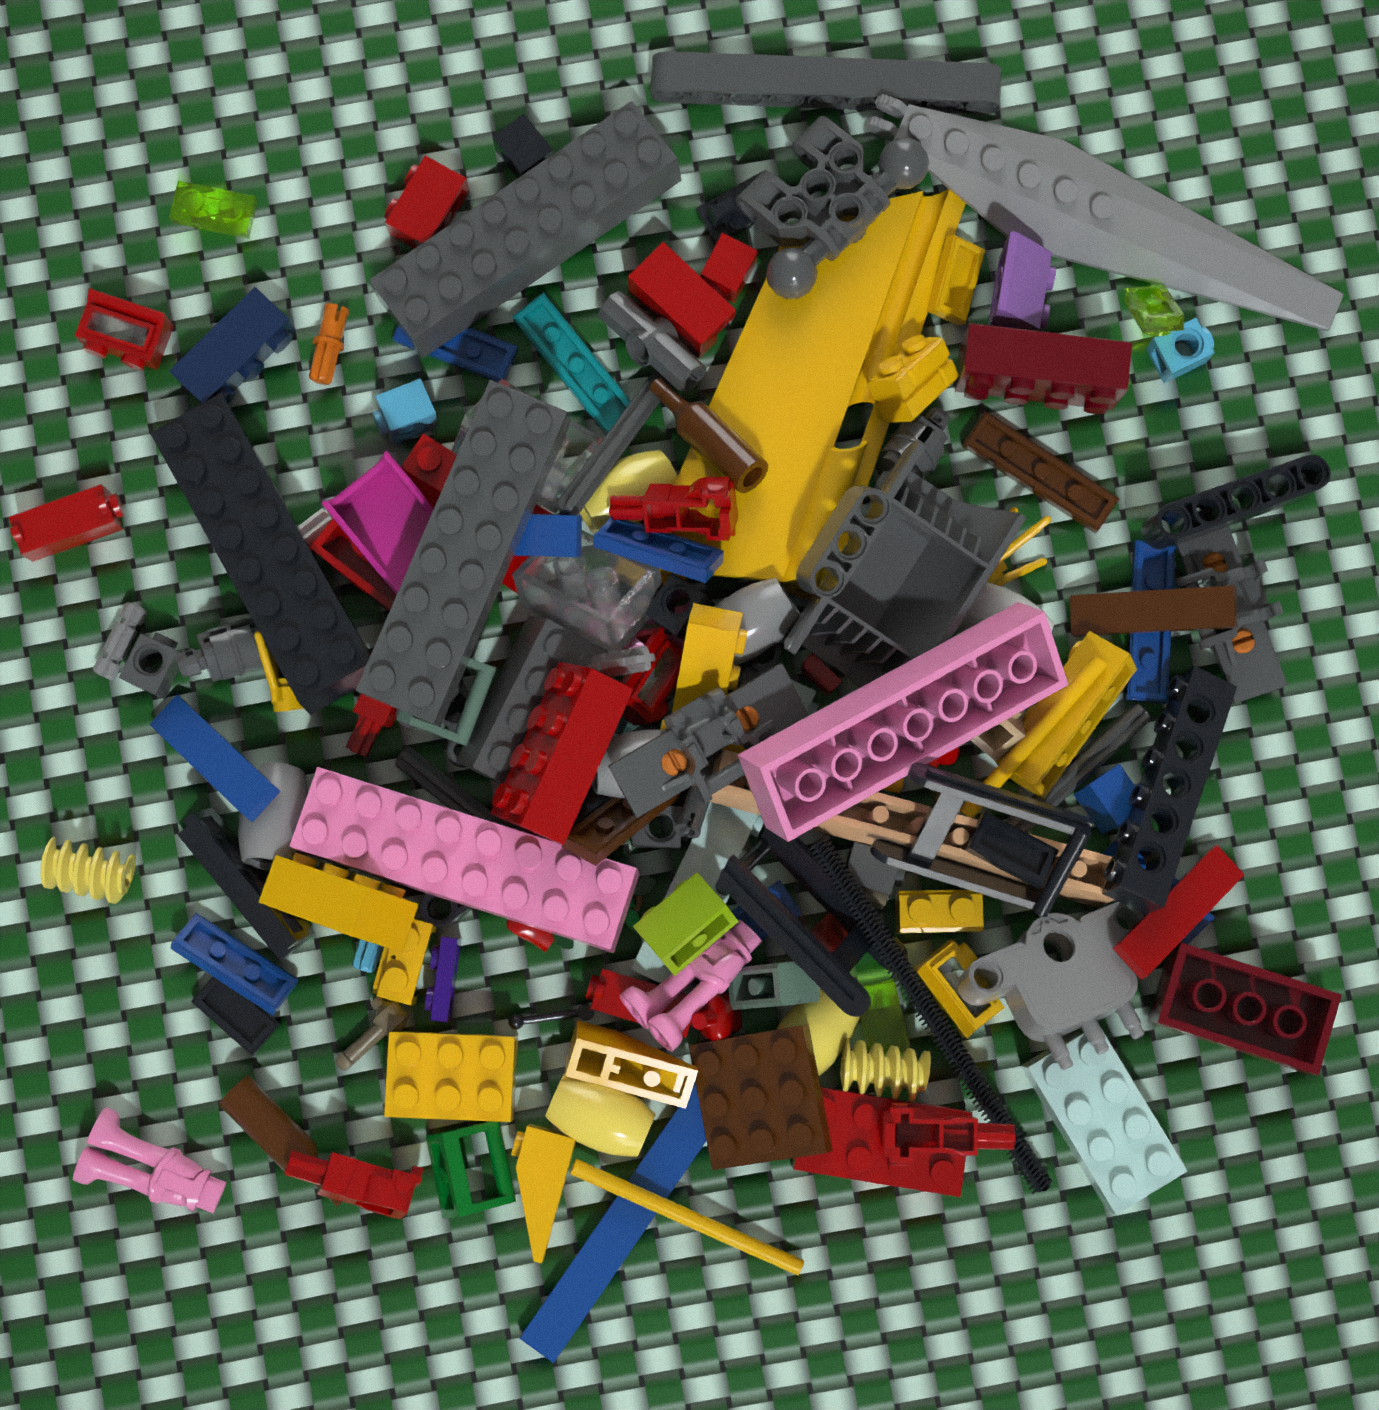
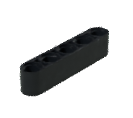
(1222, 512)

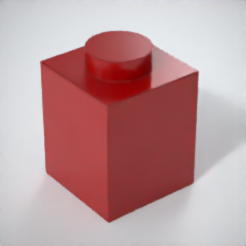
(729, 267)

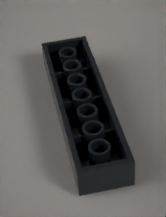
(264, 553)

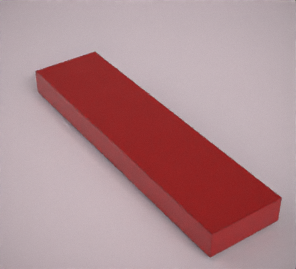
(1185, 907)

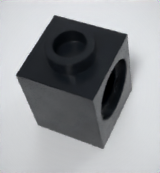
(521, 146)
(663, 606)

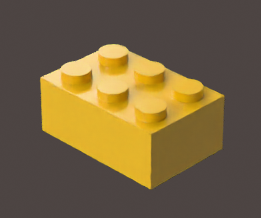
(339, 903)
(451, 1076)

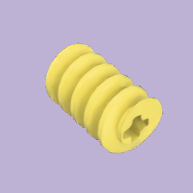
(86, 873)
(884, 1070)

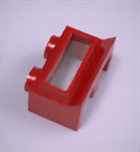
(123, 330)
(653, 686)

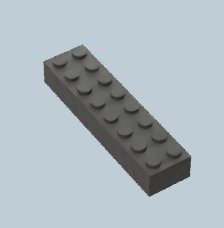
(526, 229)
(464, 553)

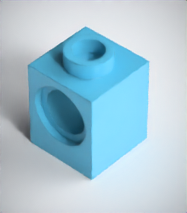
(1172, 364)
(405, 412)

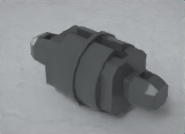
(923, 429)
(223, 652)

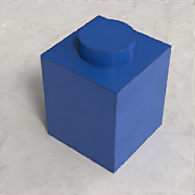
(1107, 799)

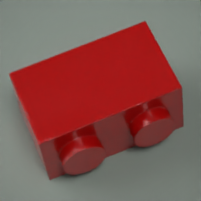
(427, 203)

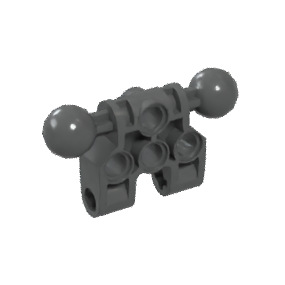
(849, 192)

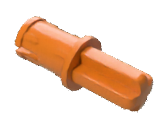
(328, 344)

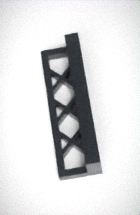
(220, 855)

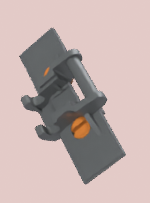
(1246, 651)
(700, 729)

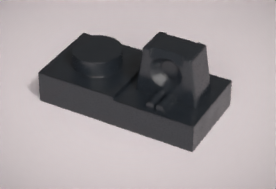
(724, 214)

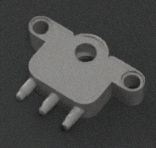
(1067, 995)

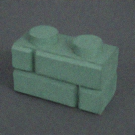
(772, 986)

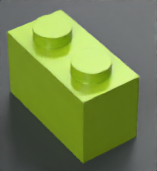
(685, 923)

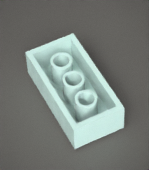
(1105, 1123)

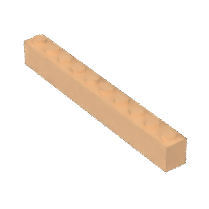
(899, 822)

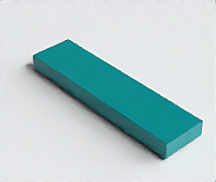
(572, 362)

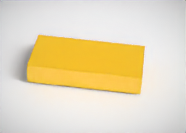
(955, 280)

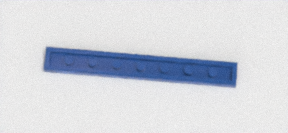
(616, 1234)

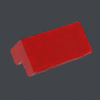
(680, 295)

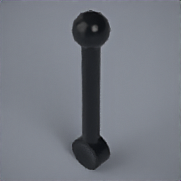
(584, 1012)

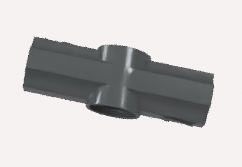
(652, 342)

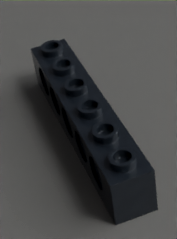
(1210, 703)

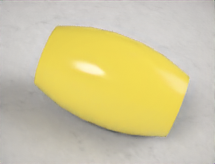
(628, 477)
(827, 1027)
(600, 1117)

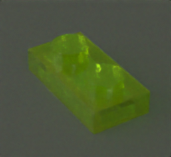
(213, 209)
(1154, 310)
(884, 1018)

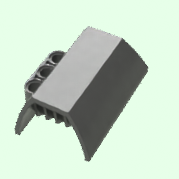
(901, 576)

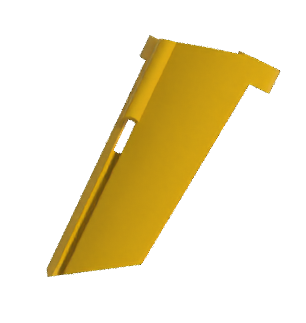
(801, 372)

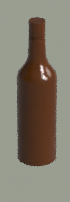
(713, 439)
(267, 1124)

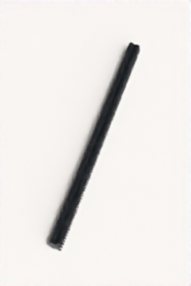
(927, 1009)

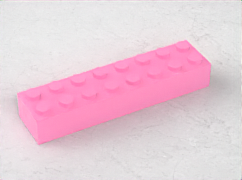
(903, 720)
(464, 859)

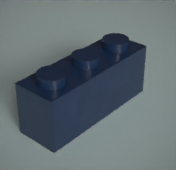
(234, 349)

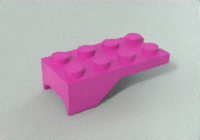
(383, 518)

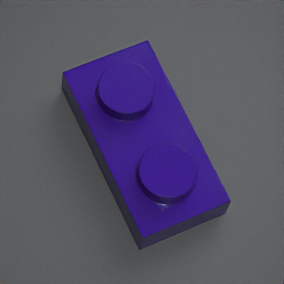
(441, 996)

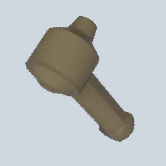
(387, 1017)

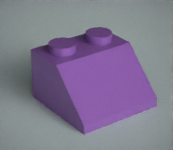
(1021, 285)

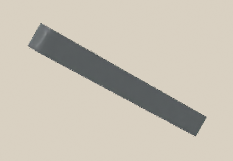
(823, 82)

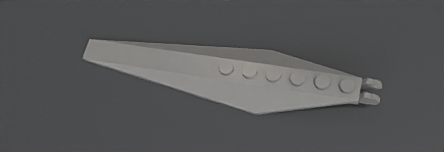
(1102, 215)

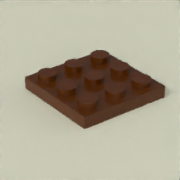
(761, 1097)

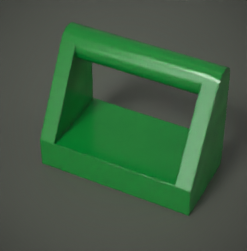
(451, 1173)

